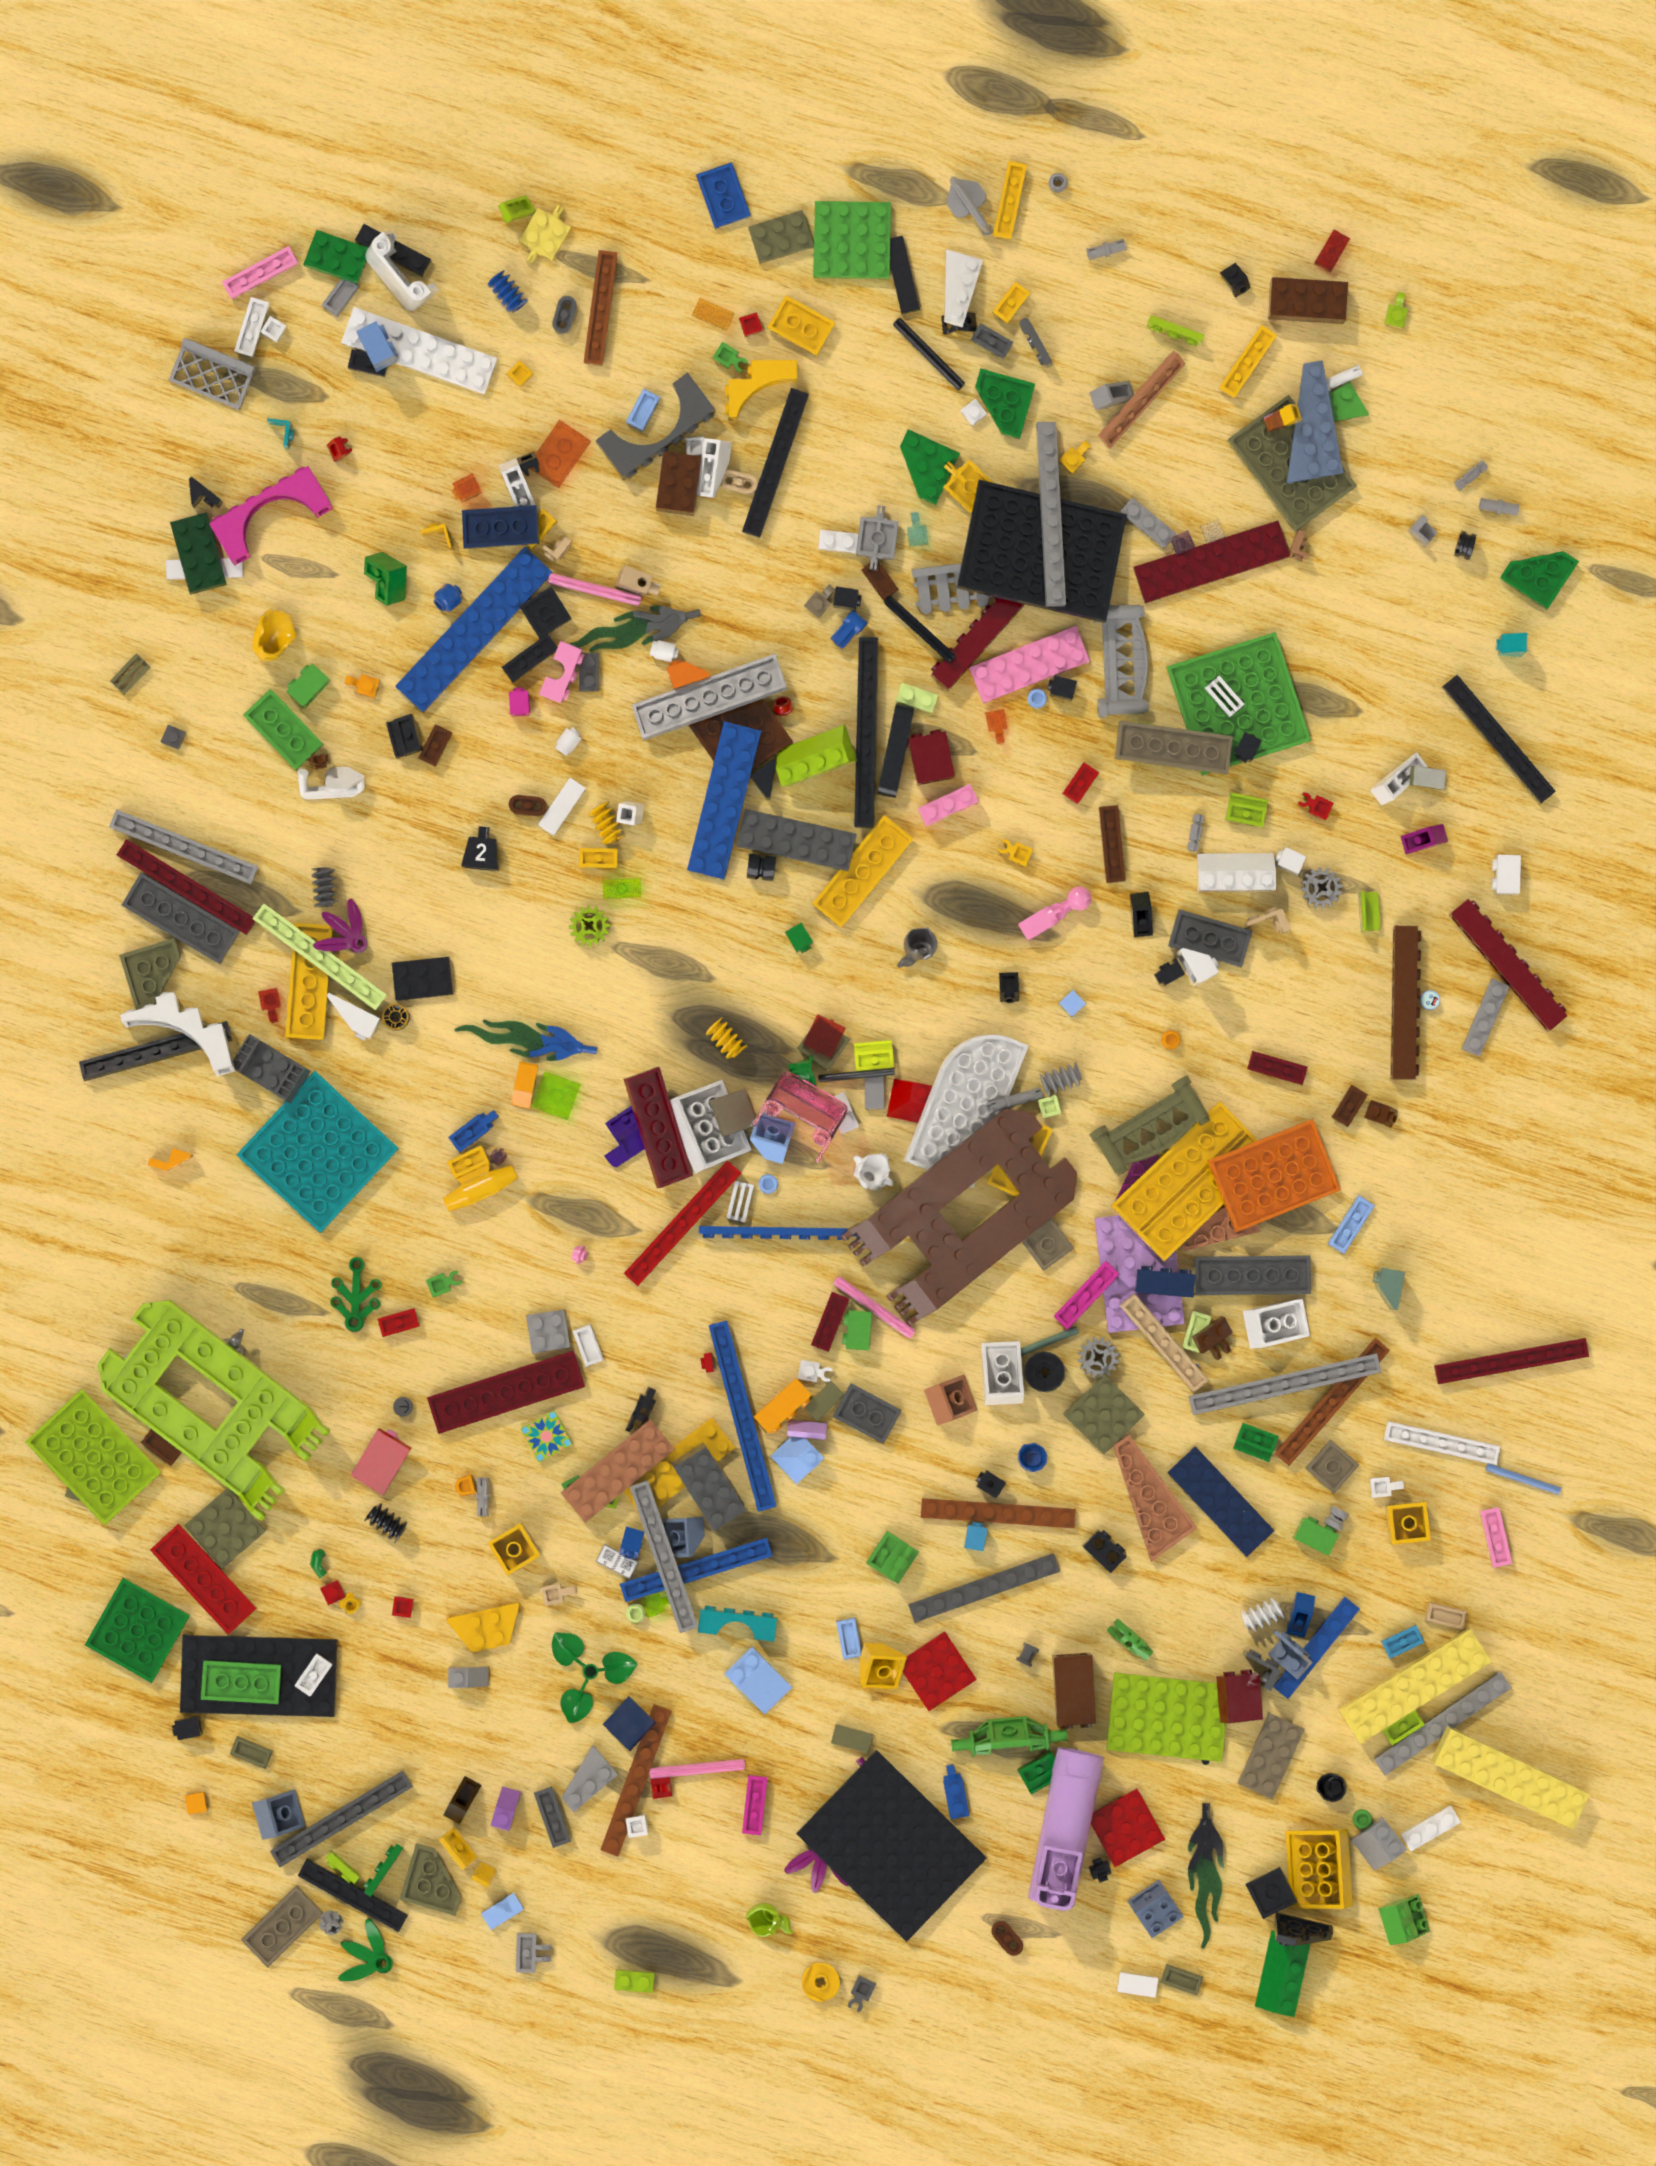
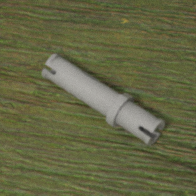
(1007, 1102)

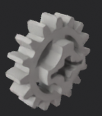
(1328, 893)
(1090, 1362)

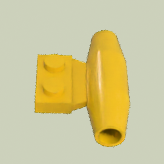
(476, 1179)

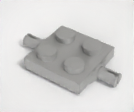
(877, 538)

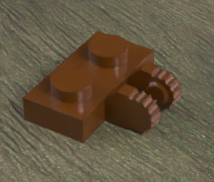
(1212, 1335)

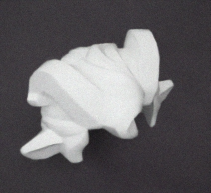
(873, 1171)

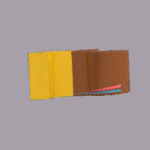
(1282, 418)

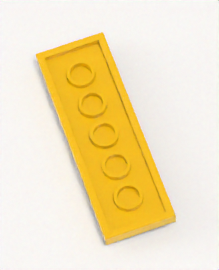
(867, 868)
(307, 990)
(663, 1477)

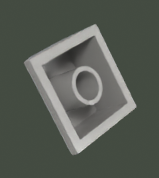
(1379, 1844)

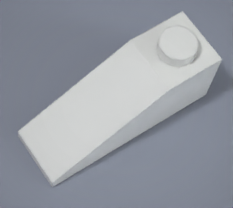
(713, 466)
(516, 483)
(1397, 780)
(358, 1020)

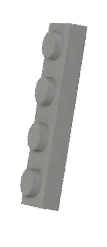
(1485, 1017)

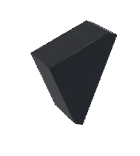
(764, 778)

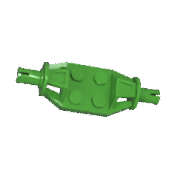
(1008, 1733)

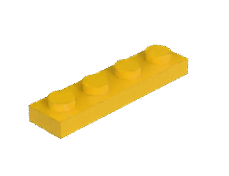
(1009, 200)
(1247, 361)

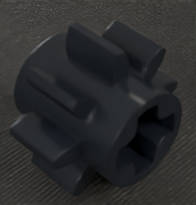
(1100, 1870)

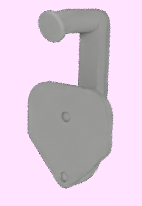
(966, 198)

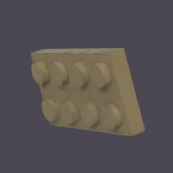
(1270, 1756)

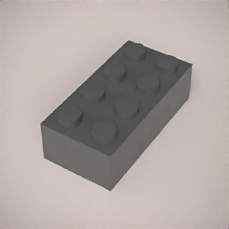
(708, 1486)

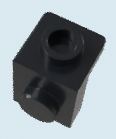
(1235, 279)

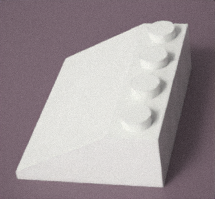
(700, 1129)

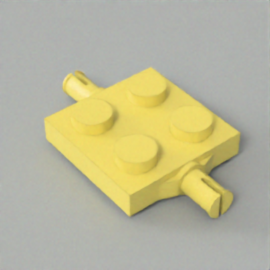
(544, 234)

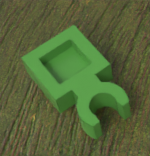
(728, 356)
(440, 1284)

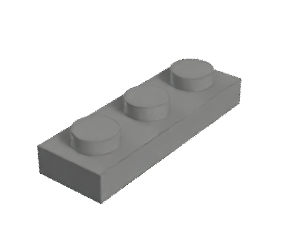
(1148, 523)

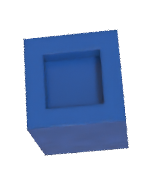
(631, 1543)

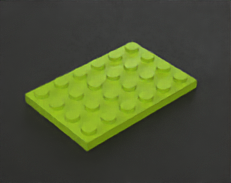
(93, 1457)
(1165, 1717)

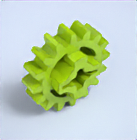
(595, 919)

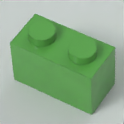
(308, 685)
(858, 1330)
(1315, 1535)

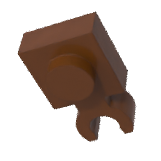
(320, 761)

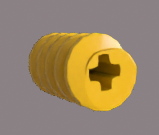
(606, 824)
(725, 1039)

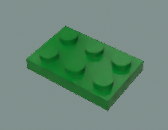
(336, 257)

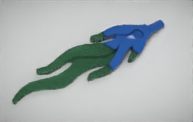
(527, 1037)

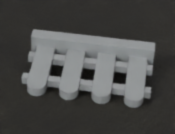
(943, 589)

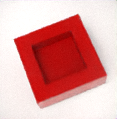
(750, 324)
(707, 1362)
(333, 1592)
(402, 1607)

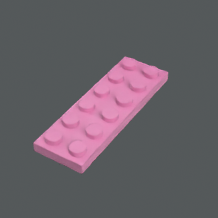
(1029, 664)

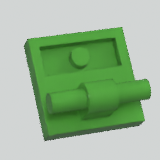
(892, 1557)

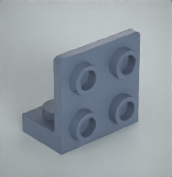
(1290, 1657)
(1155, 1908)

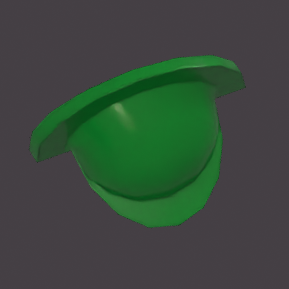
(803, 1070)

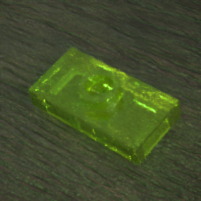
(622, 888)

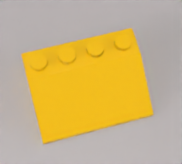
(1319, 1868)

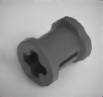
(1027, 1654)

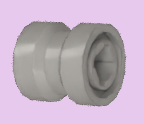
(1336, 1518)

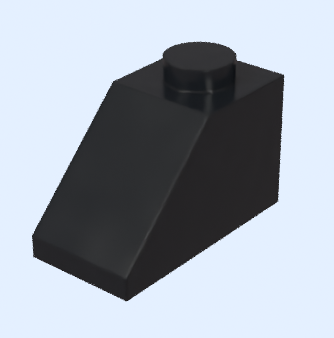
(1141, 914)

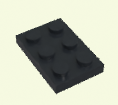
(422, 978)

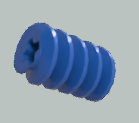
(507, 292)

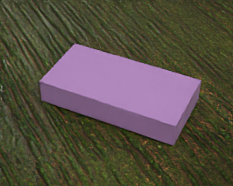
(807, 1429)

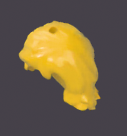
(273, 635)

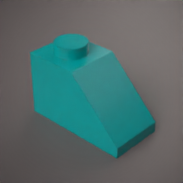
(1512, 644)

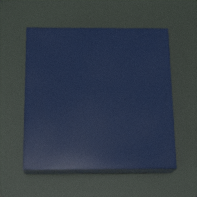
(629, 1723)

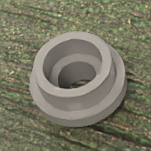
(1058, 176)

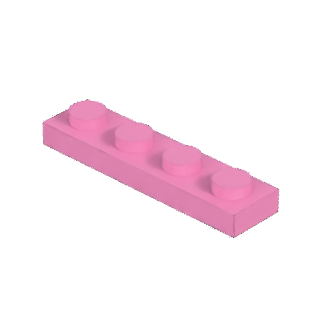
(260, 272)

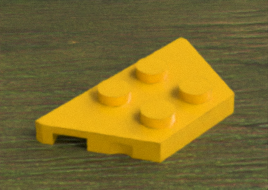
(486, 1627)

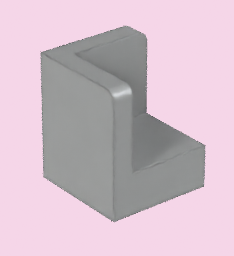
(1422, 531)

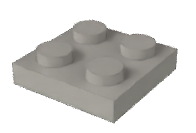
(548, 1331)

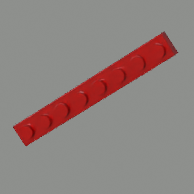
(682, 1223)

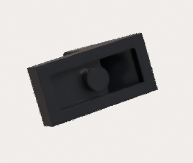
(199, 491)

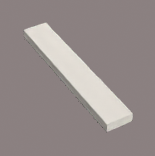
(1442, 1443)

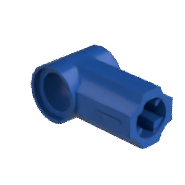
(851, 626)

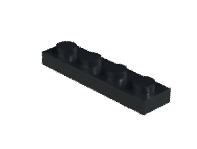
(403, 256)

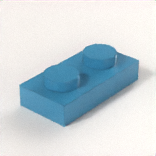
(1402, 1641)

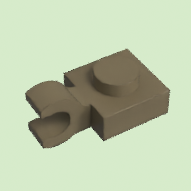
(818, 603)

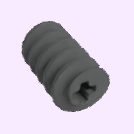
(324, 887)

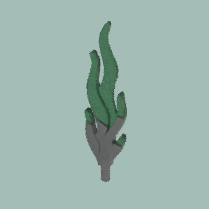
(642, 623)

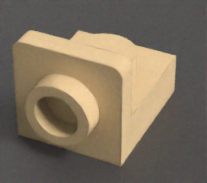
(560, 547)

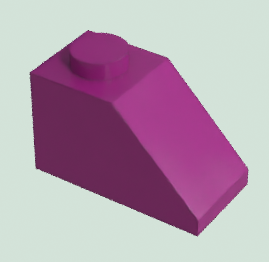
(1424, 838)

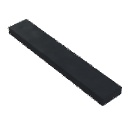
(352, 1895)

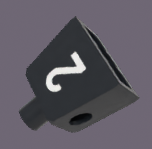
(481, 852)

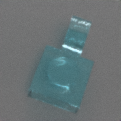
(916, 534)

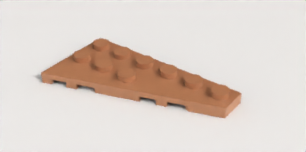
(1157, 1510)

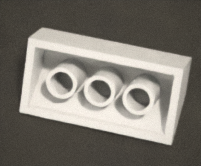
(1236, 872)

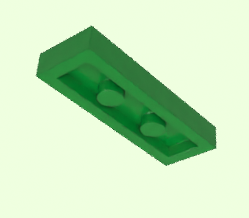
(382, 1869)

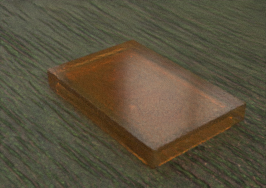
(560, 453)

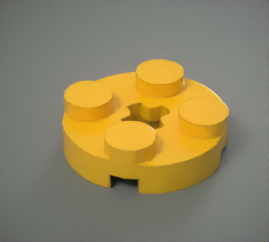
(818, 1970)

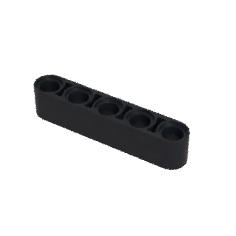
(895, 750)

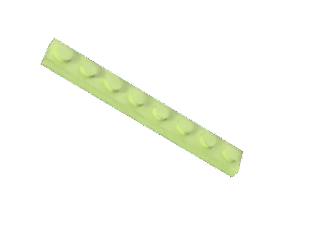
(322, 959)

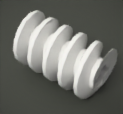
(1262, 1615)

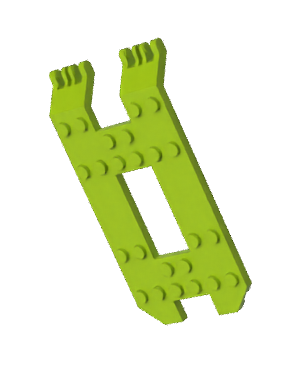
(221, 1450)

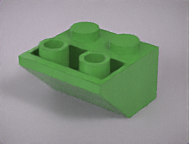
(1404, 1920)

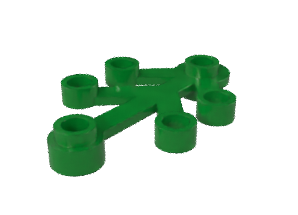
(355, 1298)

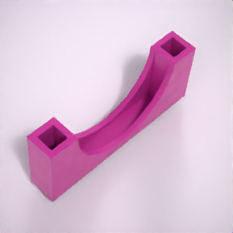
(233, 525)

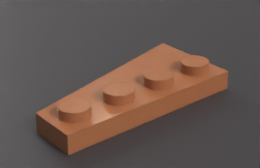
(1215, 1230)

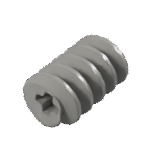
(1061, 1079)

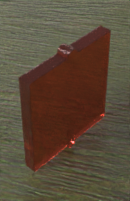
(824, 1036)

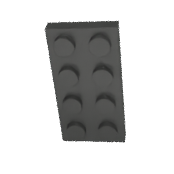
(1211, 937)

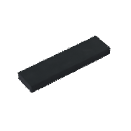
(902, 276)

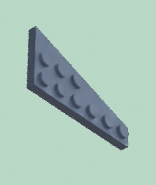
(1314, 438)

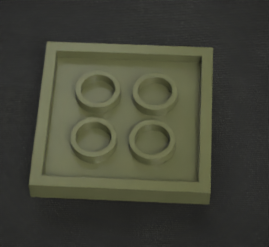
(1103, 1414)
(225, 1528)

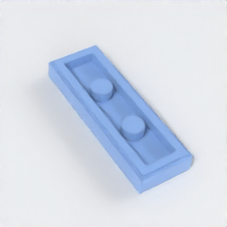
(1351, 1224)

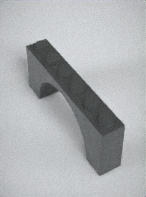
(630, 457)

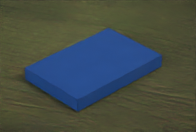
(723, 195)

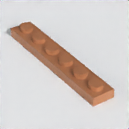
(1141, 399)

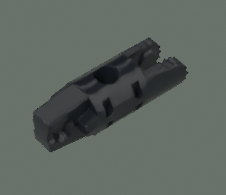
(644, 1401)

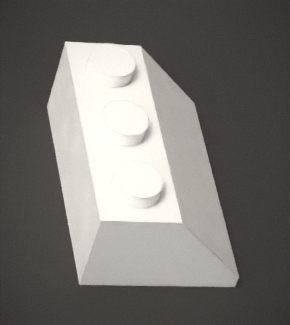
(1197, 965)

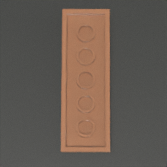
(617, 1470)

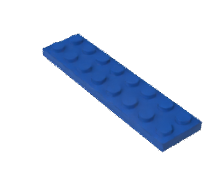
(724, 800)

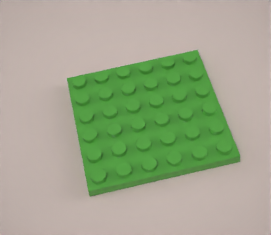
(1259, 679)

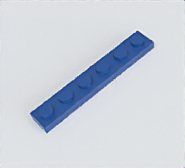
(1319, 1644)

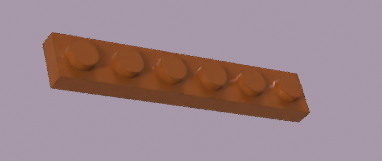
(600, 308)

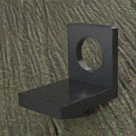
(968, 326)

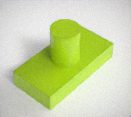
(516, 209)

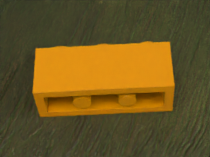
(783, 1406)

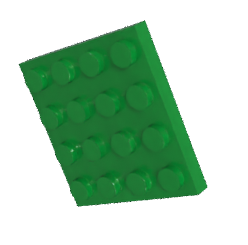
(137, 1630)

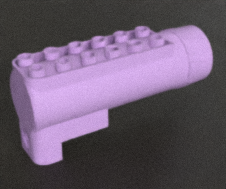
(1065, 1828)

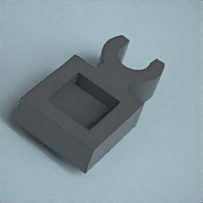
(862, 1990)

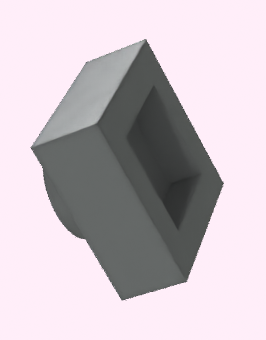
(173, 737)

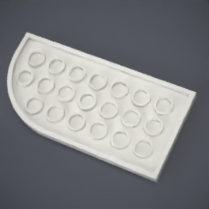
(956, 1107)

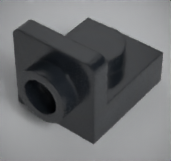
(1009, 987)

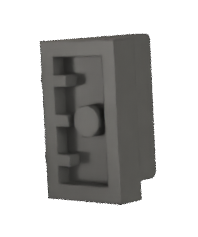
(1268, 1677)

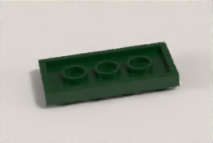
(198, 553)

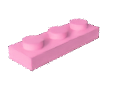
(1495, 1537)

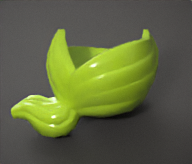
(766, 1920)

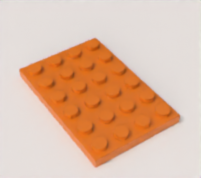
(1274, 1175)

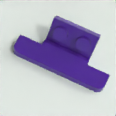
(627, 1134)

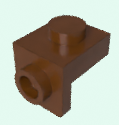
(1381, 1114)

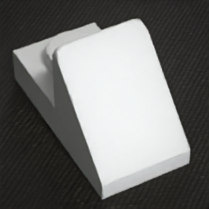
(849, 1122)

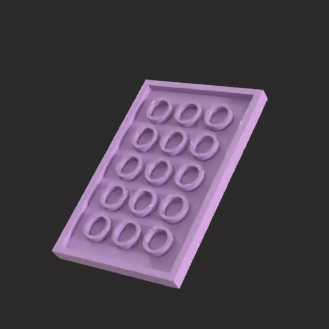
(1127, 1253)

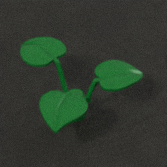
(617, 1669)

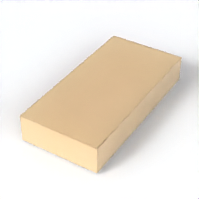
(1445, 1616)

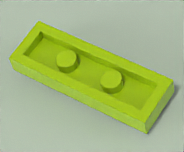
(1175, 331)

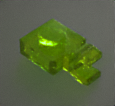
(654, 1605)

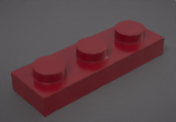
(1277, 1068)
(830, 1321)

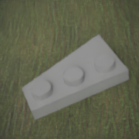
(589, 1779)

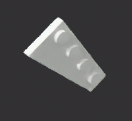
(960, 282)

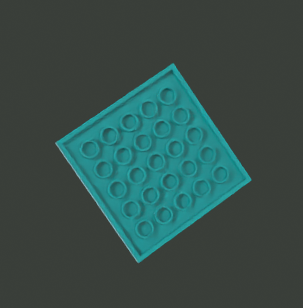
(317, 1152)

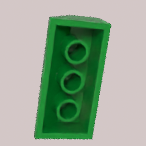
(1282, 1977)

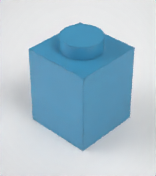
(975, 1536)

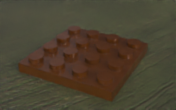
(752, 715)

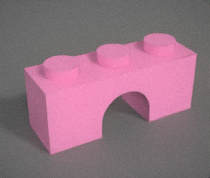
(570, 657)
(947, 805)

